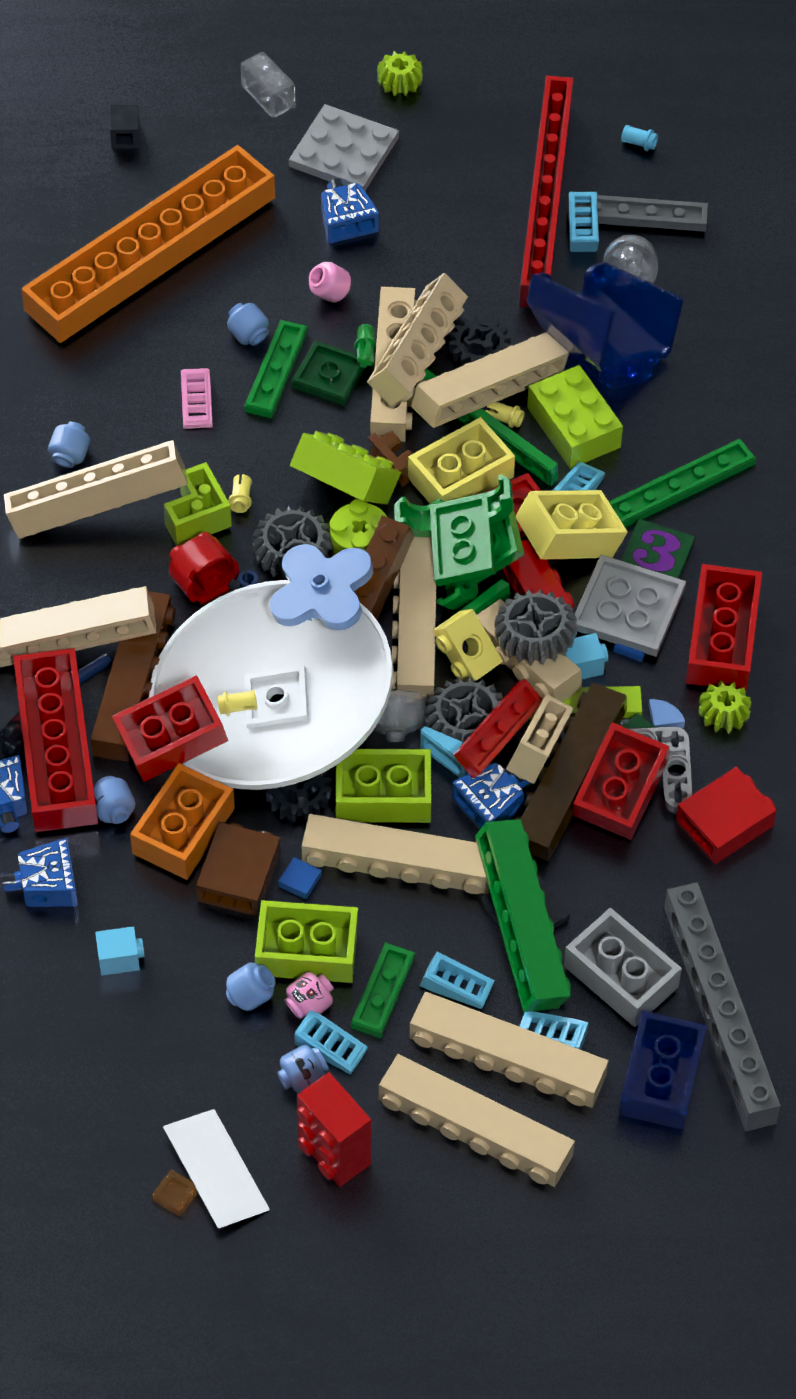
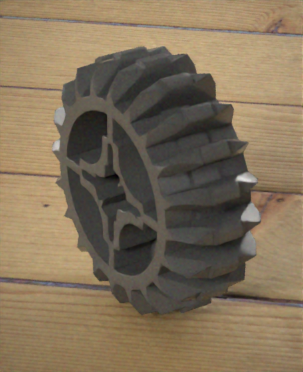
(287, 531)
(551, 634)
(458, 702)

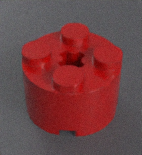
(203, 568)

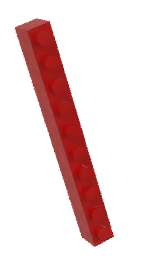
(547, 181)

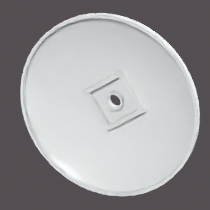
(329, 681)

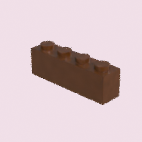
(387, 553)

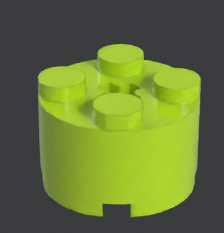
(354, 525)

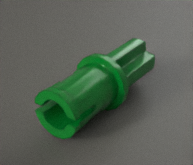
(365, 345)

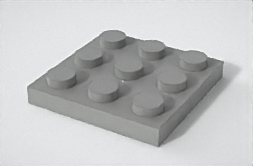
(343, 147)
(629, 605)

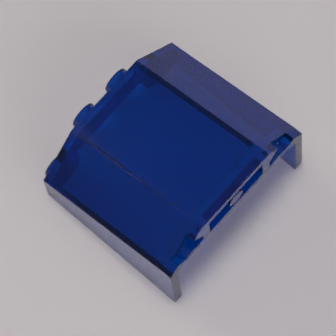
(612, 326)

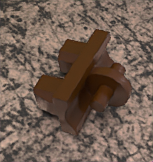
(386, 447)

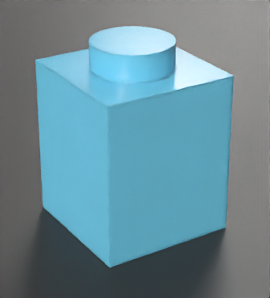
(588, 655)
(119, 950)

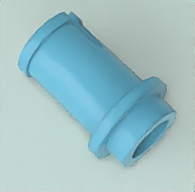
(639, 137)

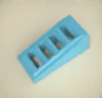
(583, 239)
(574, 482)
(442, 749)
(451, 967)
(565, 1025)
(325, 1027)

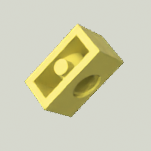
(481, 651)

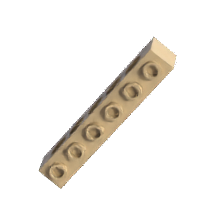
(393, 310)
(418, 340)

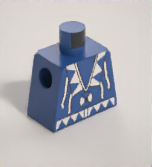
(347, 211)
(11, 794)
(490, 795)
(44, 876)

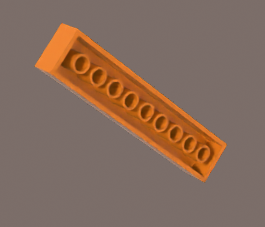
(148, 243)

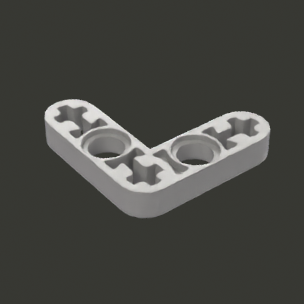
(677, 755)

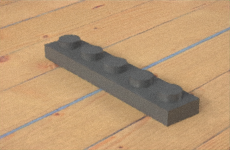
(649, 213)

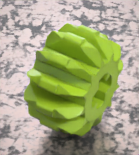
(400, 73)
(724, 707)

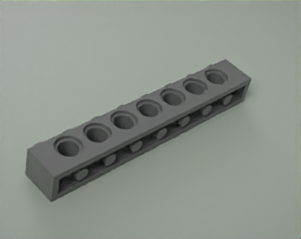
(722, 1007)

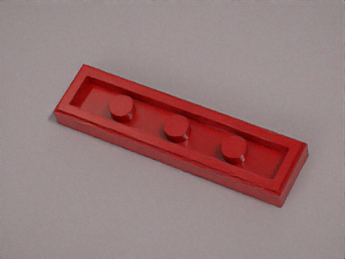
(498, 728)

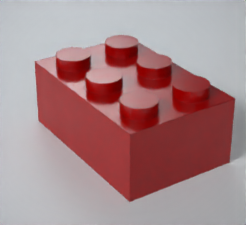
(170, 728)
(621, 781)
(333, 1130)

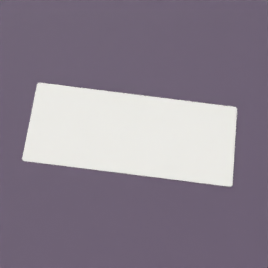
(216, 1168)

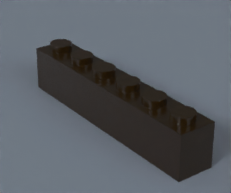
(551, 805)

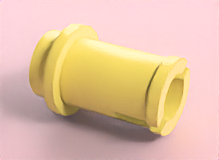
(511, 415)
(240, 499)
(237, 702)

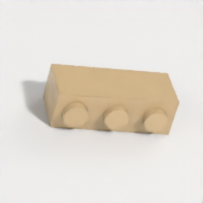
(539, 739)

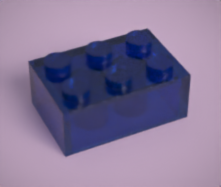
(662, 1070)

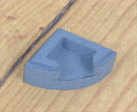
(665, 714)

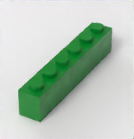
(522, 915)

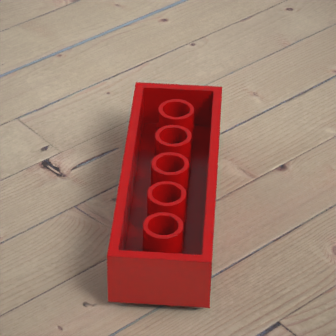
(55, 740)

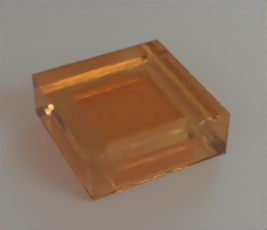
(175, 1192)

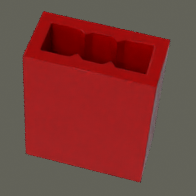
(726, 815)

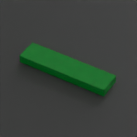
(276, 369)

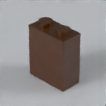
(238, 868)

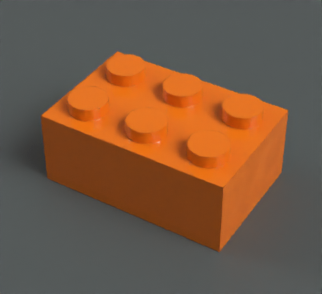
(182, 821)

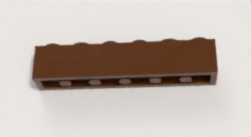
(130, 680)

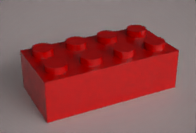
(724, 626)

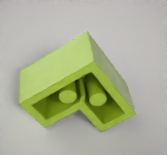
(200, 507)

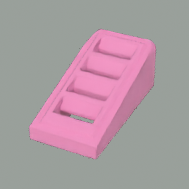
(196, 381)

